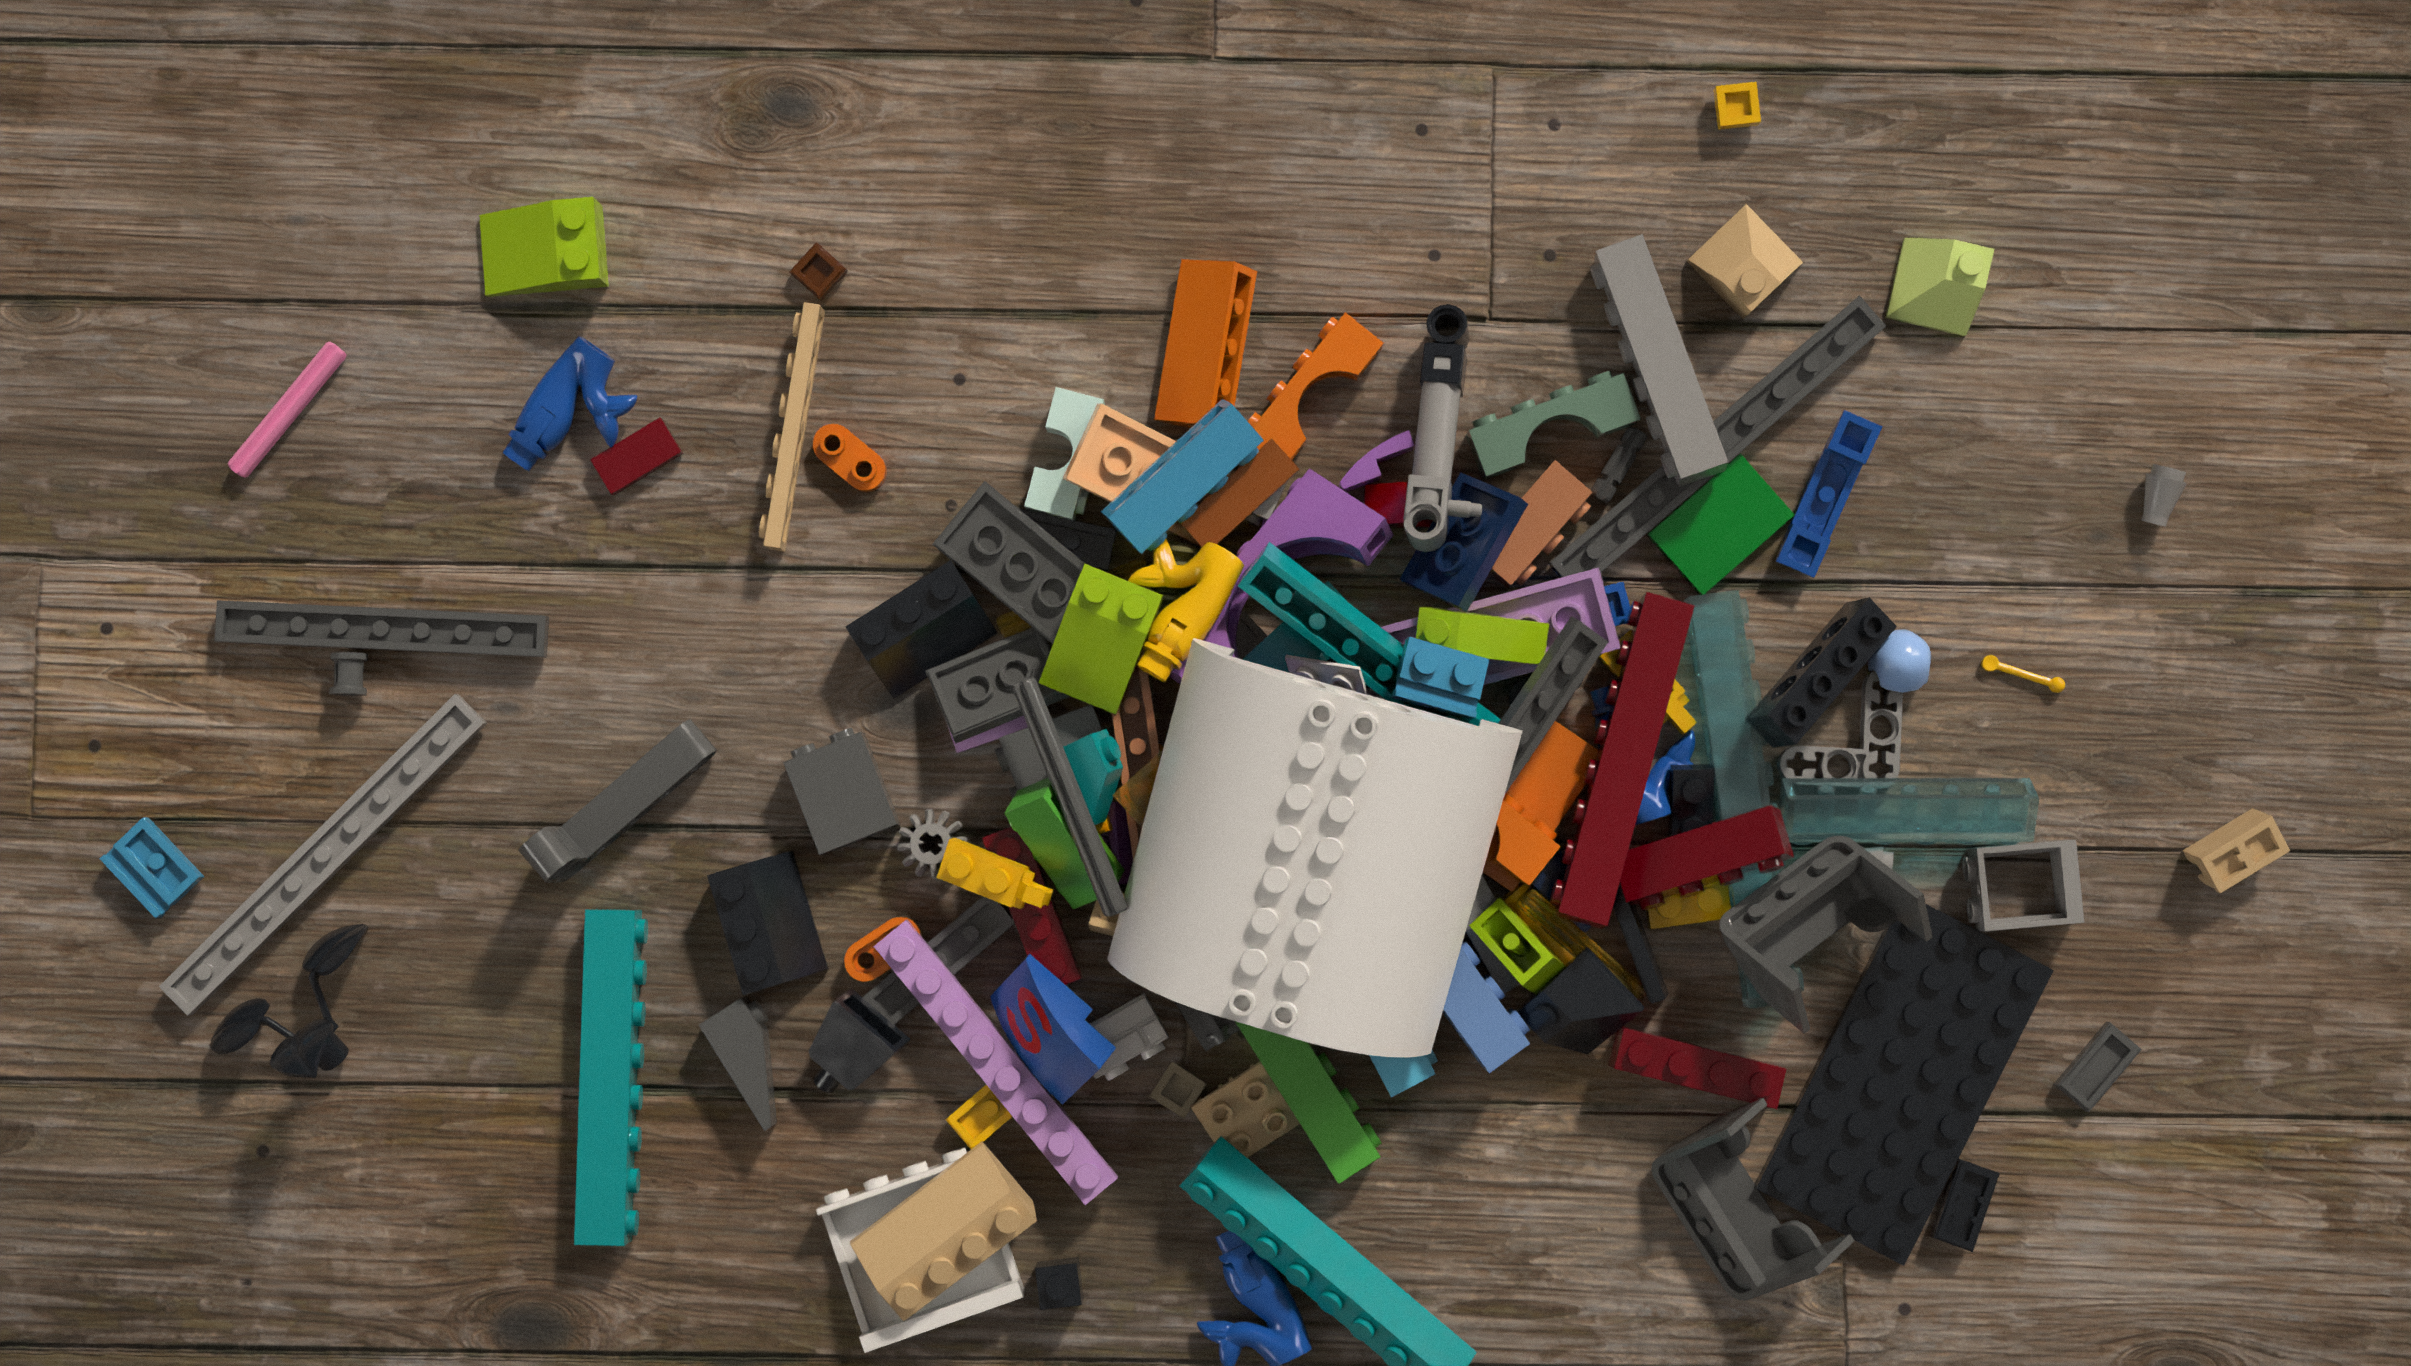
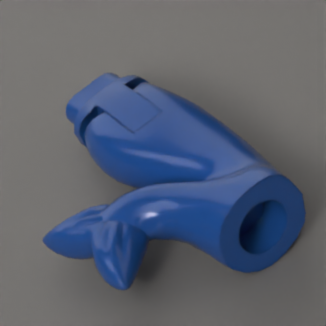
(553, 401)
(1656, 793)
(1264, 1292)

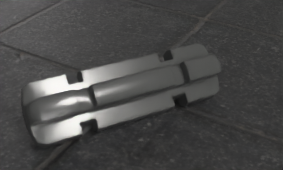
(1618, 464)

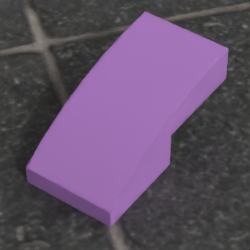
(1366, 469)

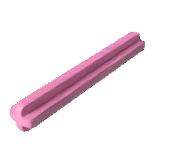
(287, 409)

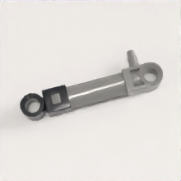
(1441, 388)

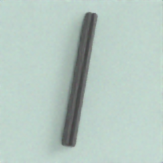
(1069, 797)

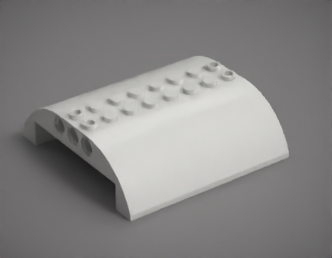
(1310, 856)

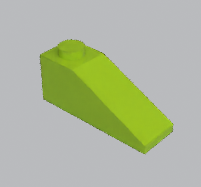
(1484, 634)

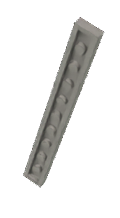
(322, 855)

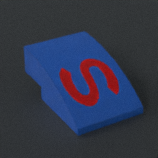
(1050, 1029)

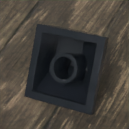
(1580, 1005)

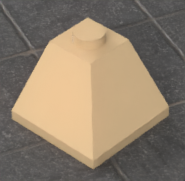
(1744, 261)

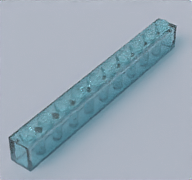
(1732, 745)

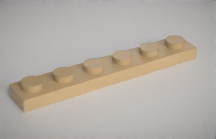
(795, 409)

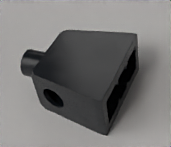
(853, 1043)

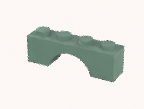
(1600, 407)

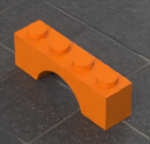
(1344, 352)
(1521, 846)

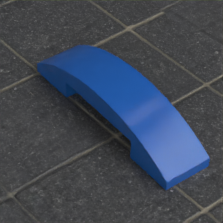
(1827, 493)

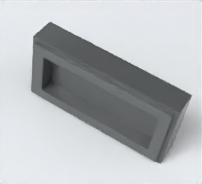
(2097, 1066)

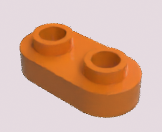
(848, 457)
(867, 944)

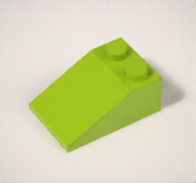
(544, 247)
(1100, 639)

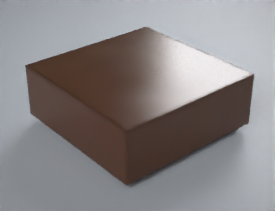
(818, 271)

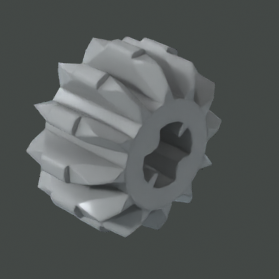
(916, 841)

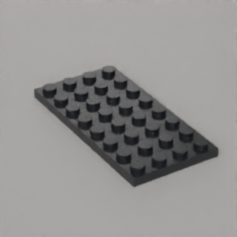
(1903, 1082)

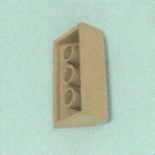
(943, 1231)

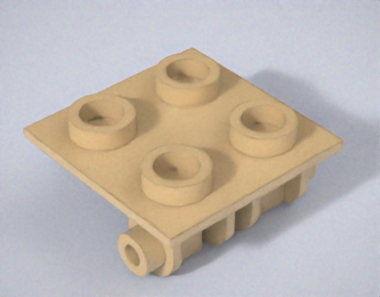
(1246, 1111)

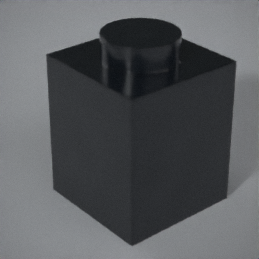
(1059, 1283)

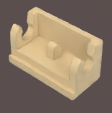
(2237, 850)

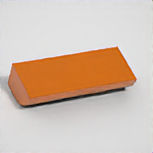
(1205, 339)
(1545, 788)

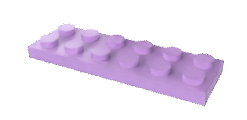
(1548, 602)

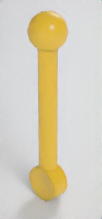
(1991, 663)

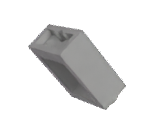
(2065, 885)

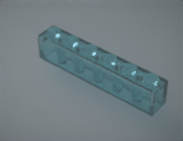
(1909, 810)

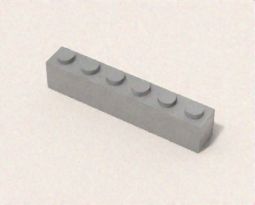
(1660, 361)

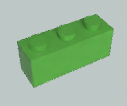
(1042, 826)

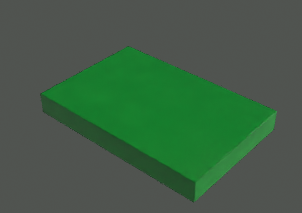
(1720, 525)

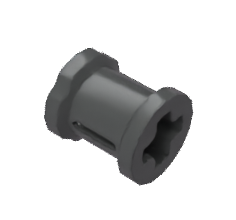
(348, 674)

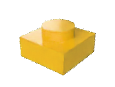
(1737, 105)

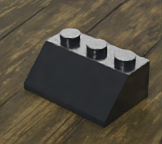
(921, 629)
(767, 922)

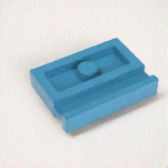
(1440, 678)
(151, 867)

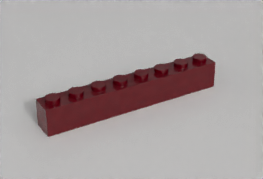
(1623, 760)

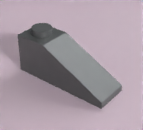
(744, 1050)

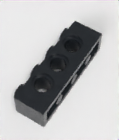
(1821, 673)

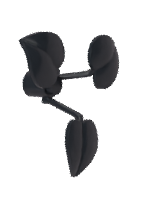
(316, 1042)

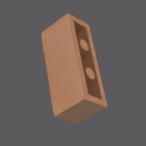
(1551, 503)

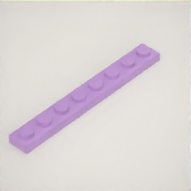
(996, 1062)

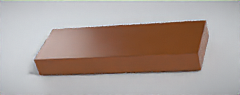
(1241, 495)

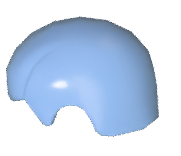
(1902, 662)

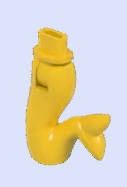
(1192, 614)

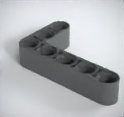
(566, 849)

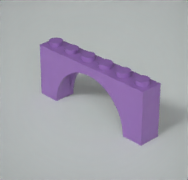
(1308, 522)

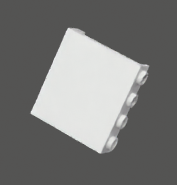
(846, 1216)

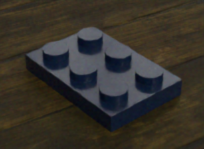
(1471, 546)

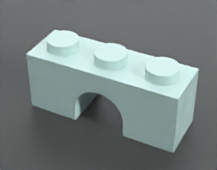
(1047, 489)

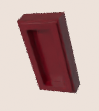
(636, 456)

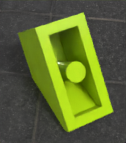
(1517, 946)

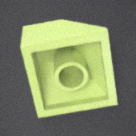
(1939, 283)

